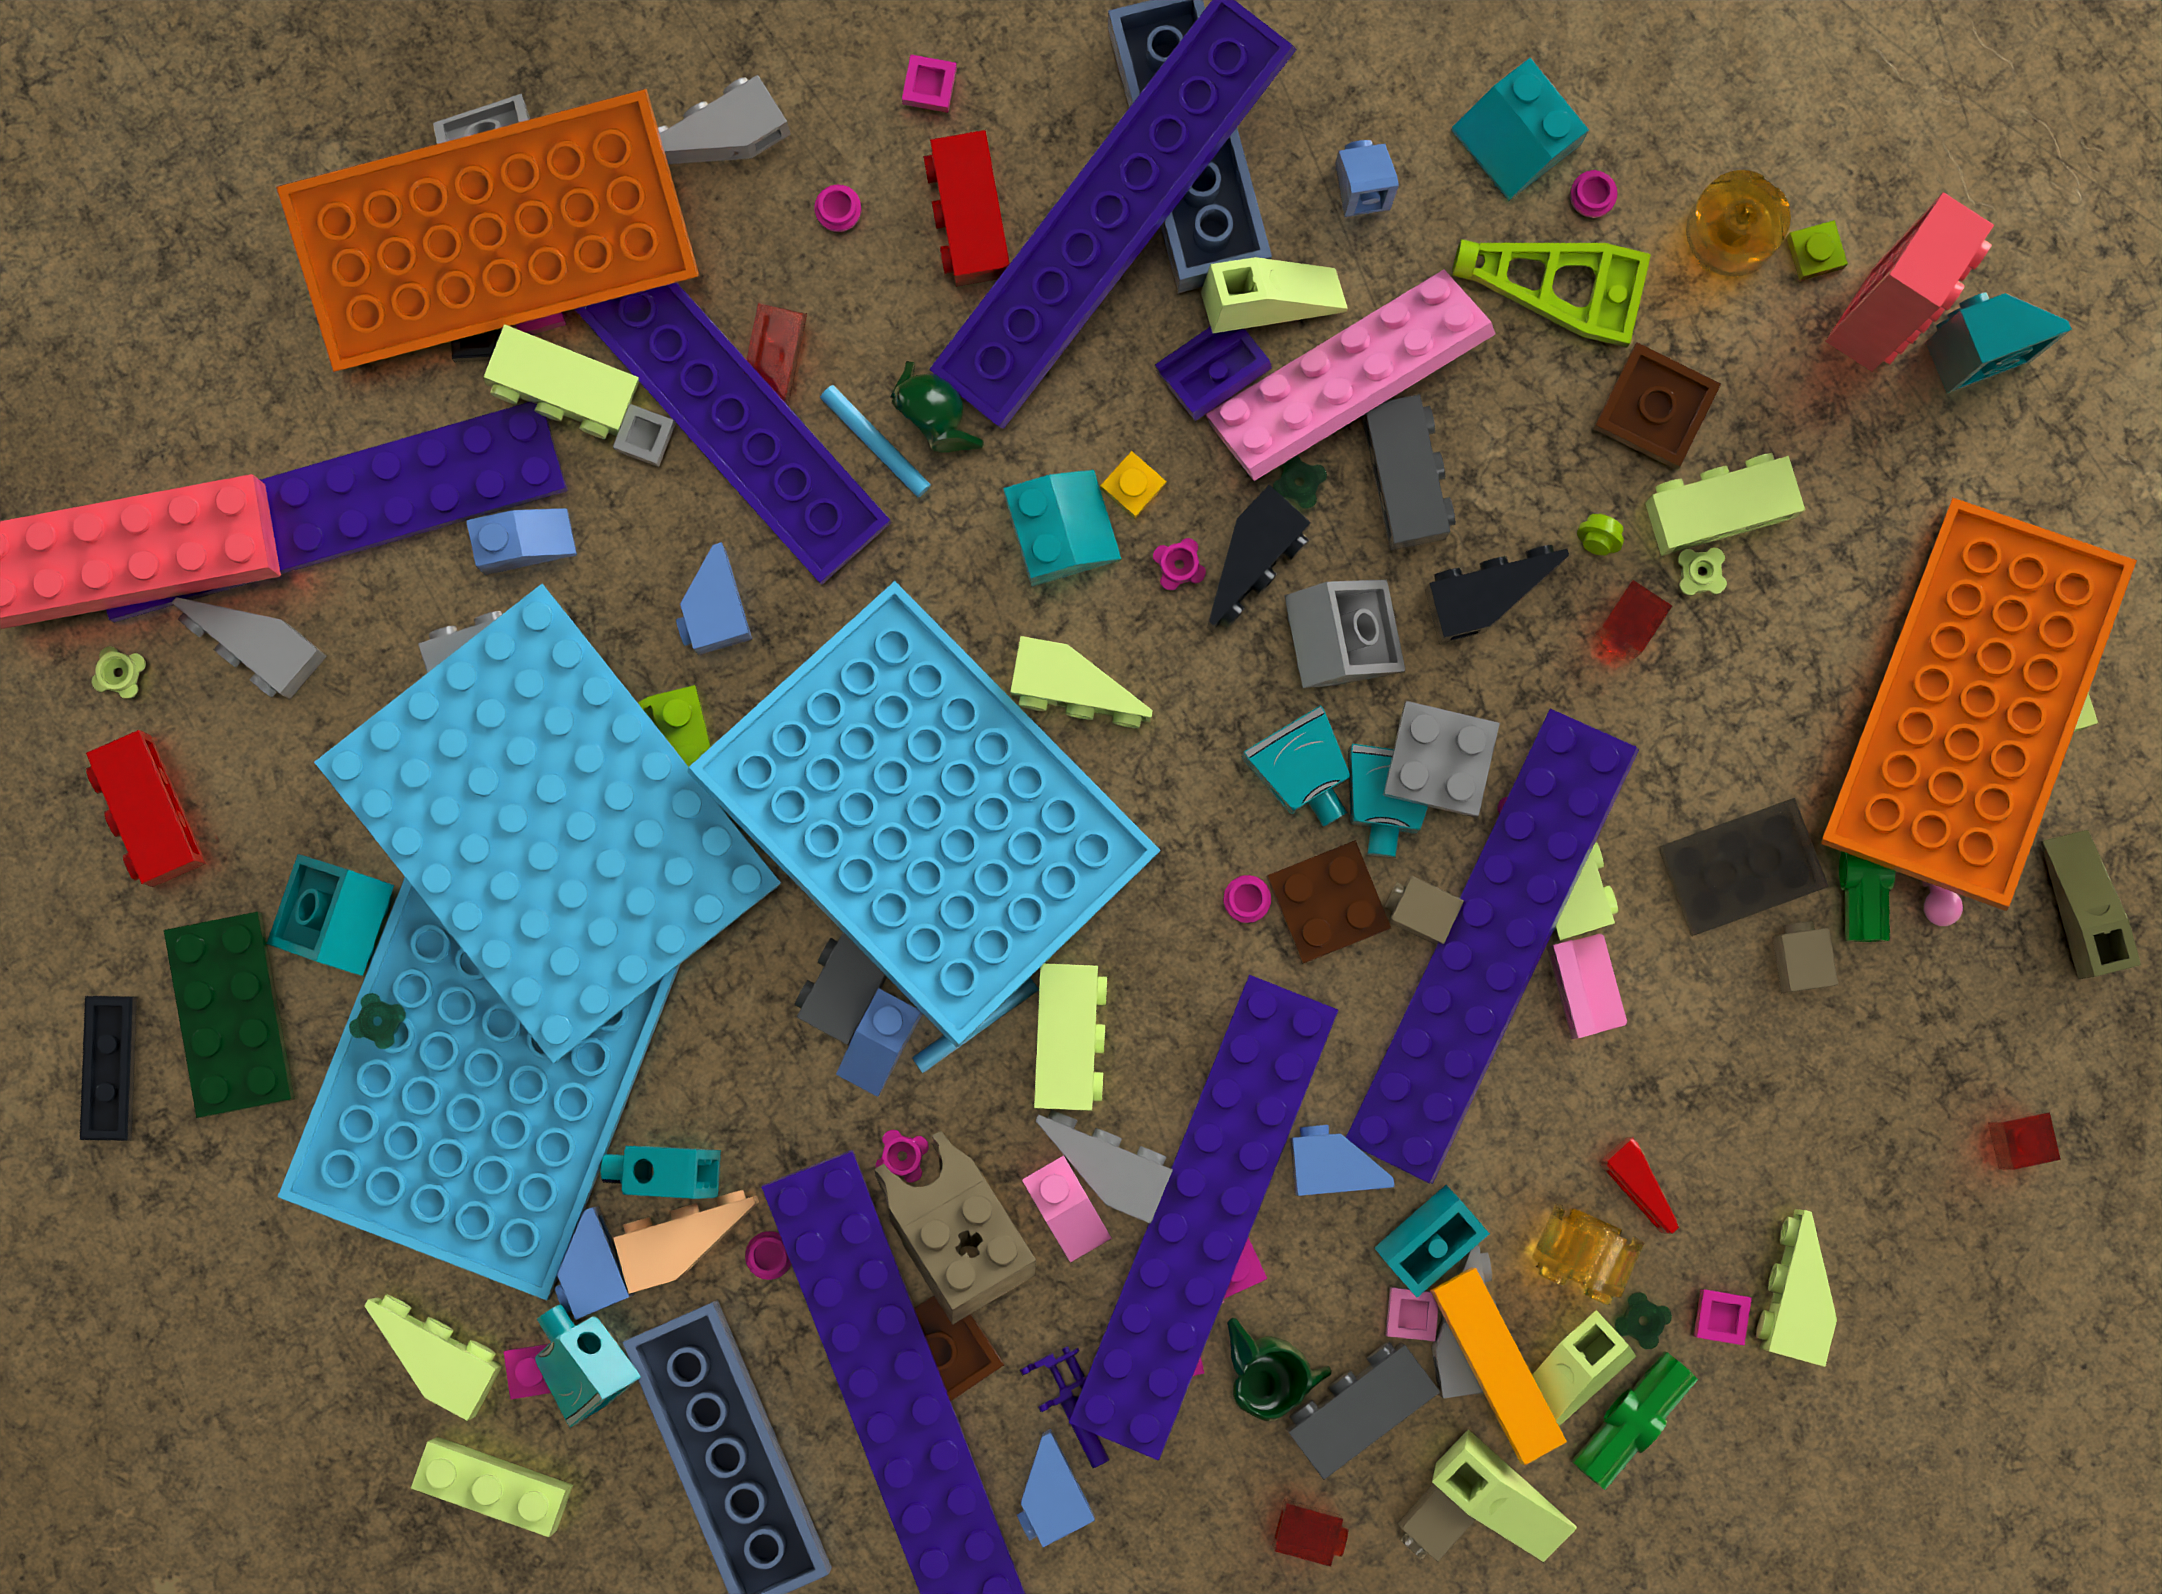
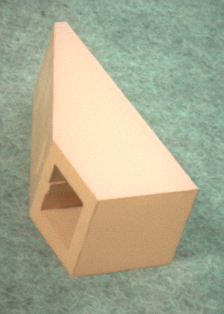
(670, 1249)

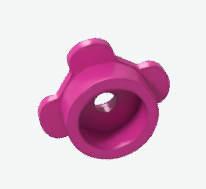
(1184, 551)
(913, 1147)

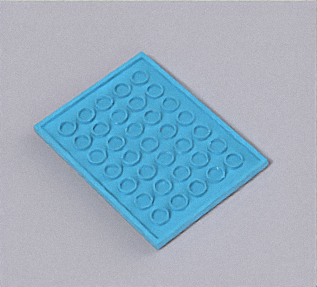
(924, 812)
(547, 823)
(465, 1124)

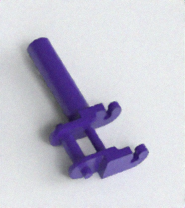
(1090, 1442)

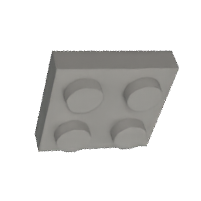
(1441, 759)

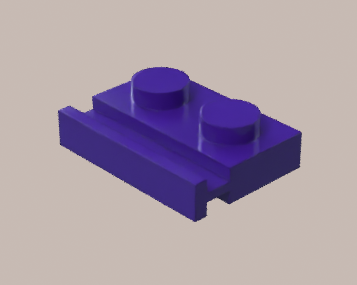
(1212, 369)

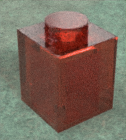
(1632, 621)
(2024, 1141)
(1309, 1533)

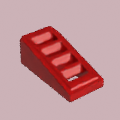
(1635, 1178)

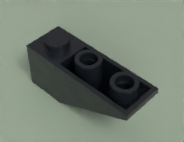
(1259, 541)
(1475, 601)

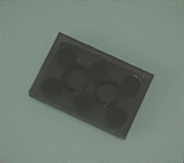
(1743, 866)

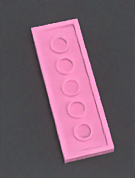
(1350, 374)

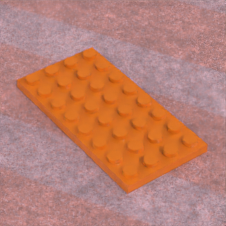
(489, 230)
(1979, 703)

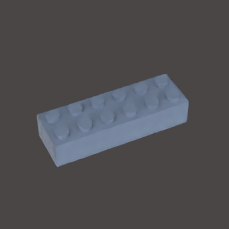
(1220, 211)
(727, 1454)

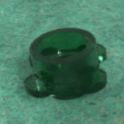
(1312, 477)
(391, 1018)
(1646, 1334)

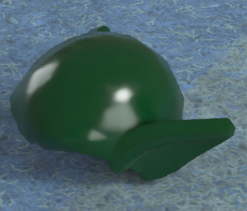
(934, 409)
(1269, 1374)

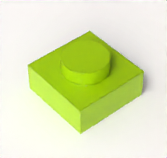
(1817, 250)

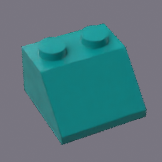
(1520, 129)
(1061, 525)
(330, 914)

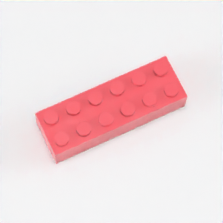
(1912, 283)
(135, 550)

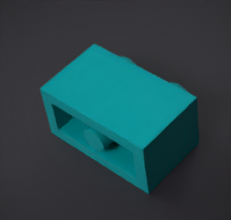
(1431, 1240)

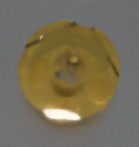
(1754, 203)
(1586, 1253)

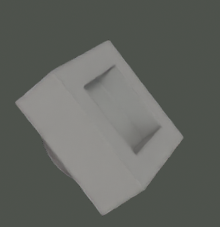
(644, 435)

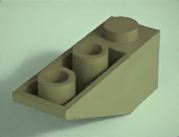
(2089, 907)

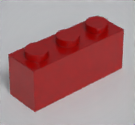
(967, 208)
(143, 809)

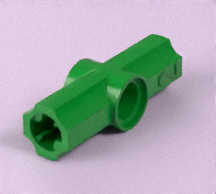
(1865, 898)
(1634, 1420)

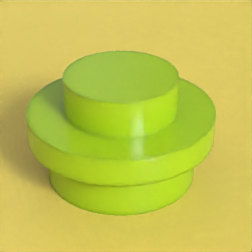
(1601, 534)

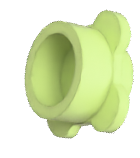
(1691, 580)
(105, 669)

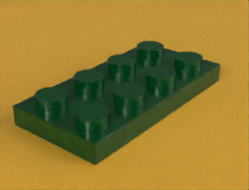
(229, 1014)

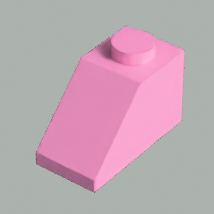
(1066, 1208)

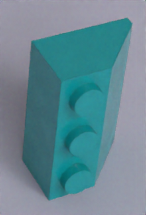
(1991, 338)

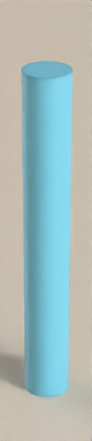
(875, 441)
(943, 1047)

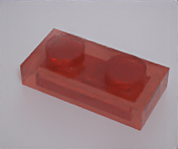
(776, 346)

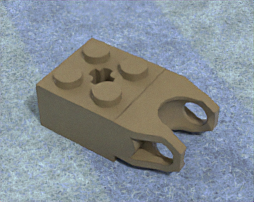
(954, 1214)

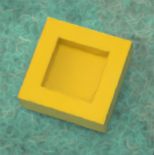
(1133, 484)

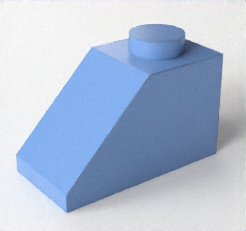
(1366, 178)
(520, 539)
(713, 607)
(878, 1042)
(1332, 1164)
(591, 1268)
(1052, 1496)

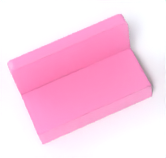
(1587, 986)

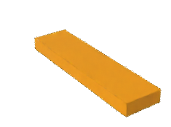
(1498, 1366)

